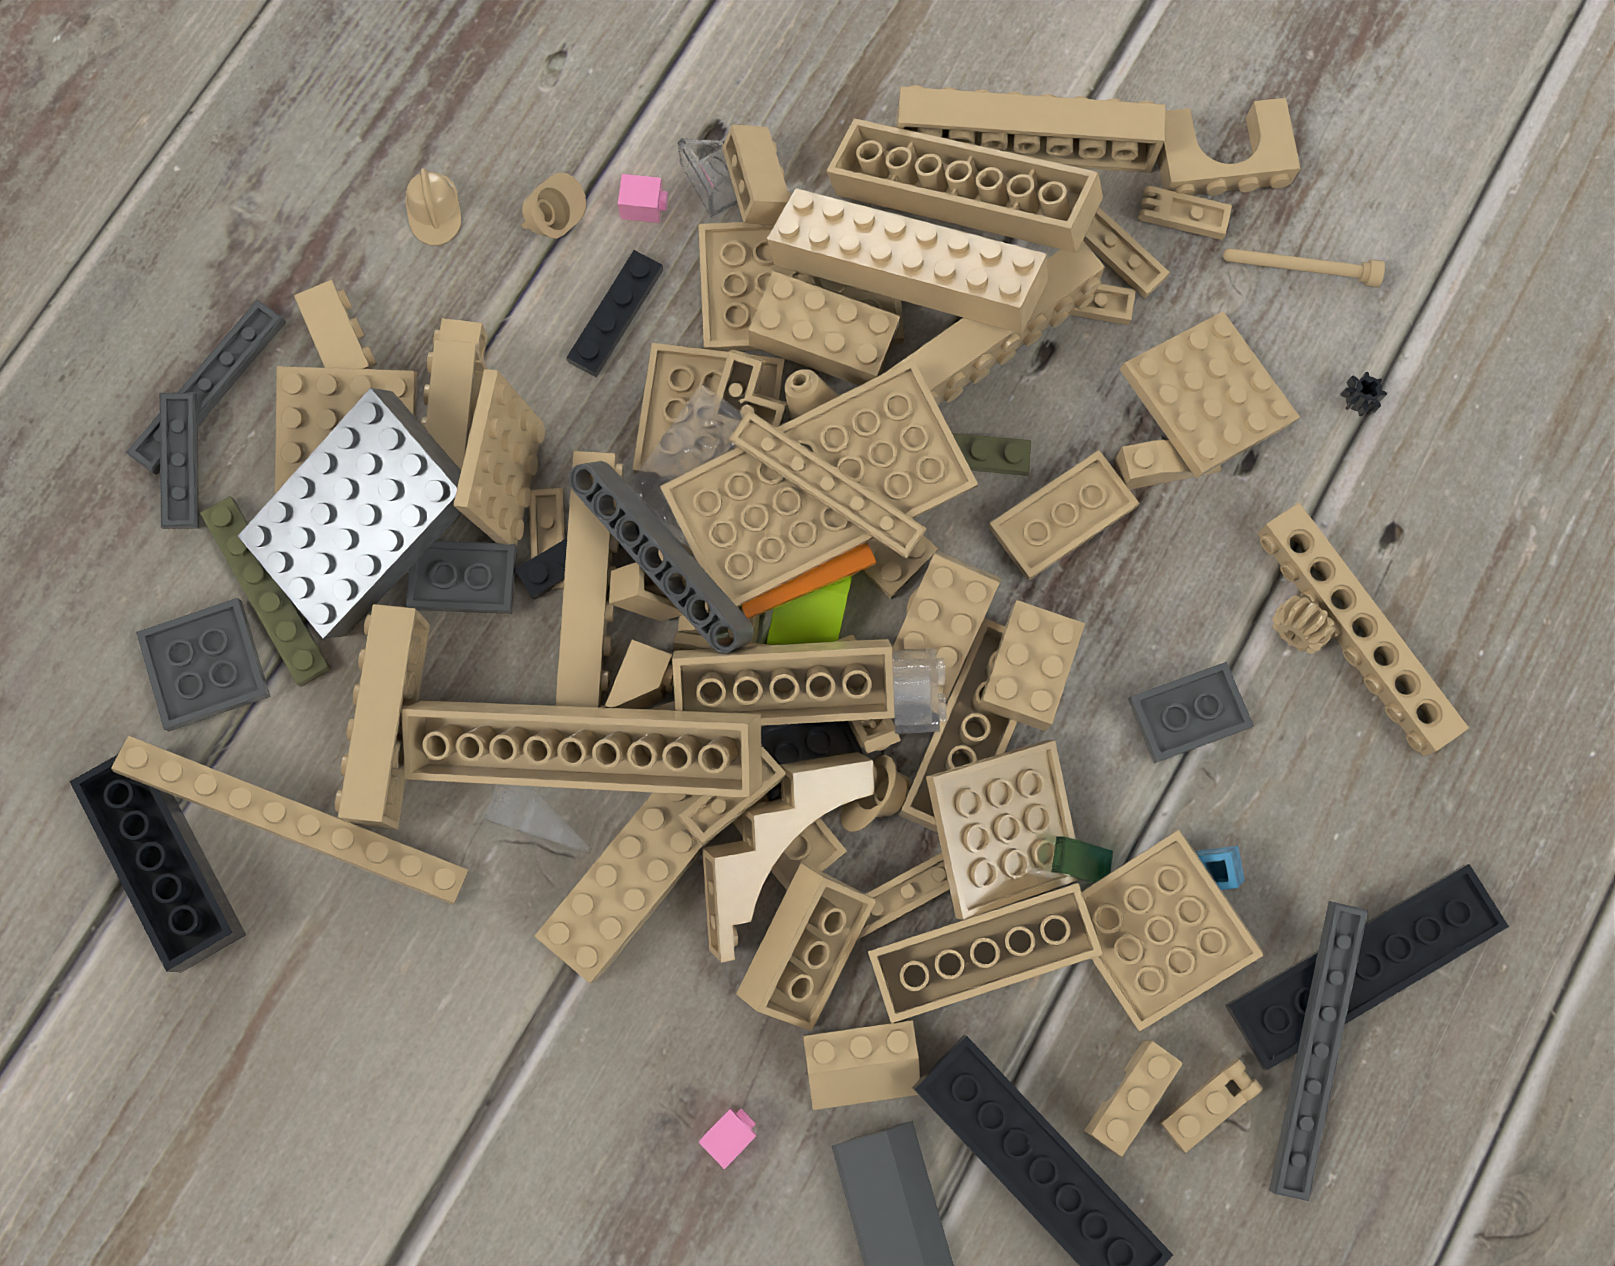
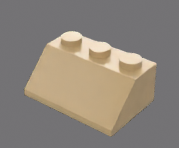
(862, 1064)

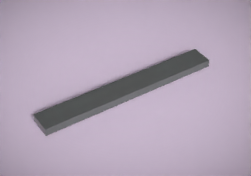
(1318, 1051)

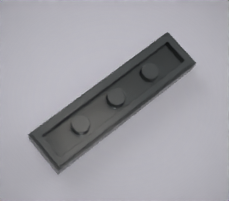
(179, 461)

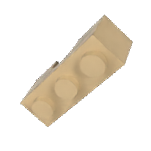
(1129, 1107)

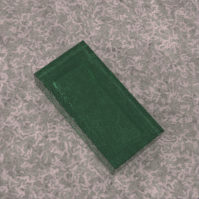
(1081, 860)

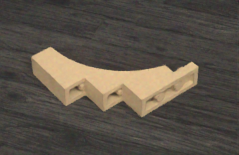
(739, 869)

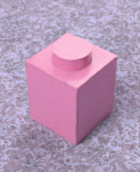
(641, 198)
(729, 1136)

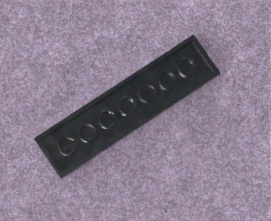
(1394, 953)
(1036, 1162)

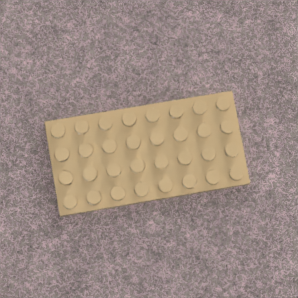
(762, 530)

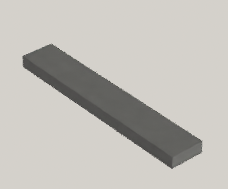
(216, 374)

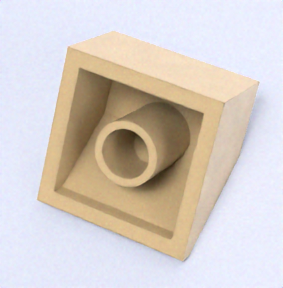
(642, 678)

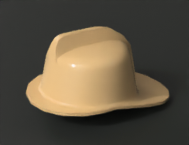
(554, 206)
(433, 208)
(888, 797)

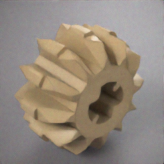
(1303, 624)

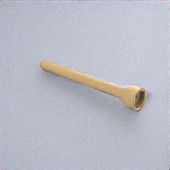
(1368, 272)

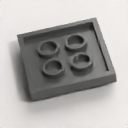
(203, 664)

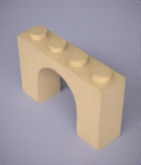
(1272, 163)

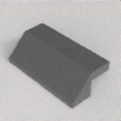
(891, 1199)

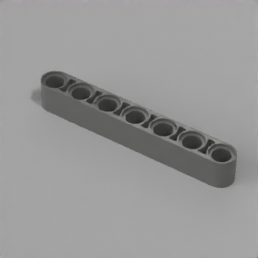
(676, 560)

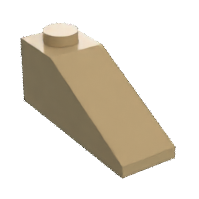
(1152, 464)

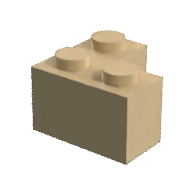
(740, 384)
(638, 593)

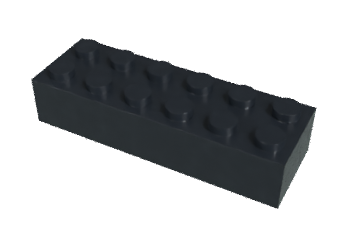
(159, 867)

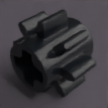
(1368, 385)

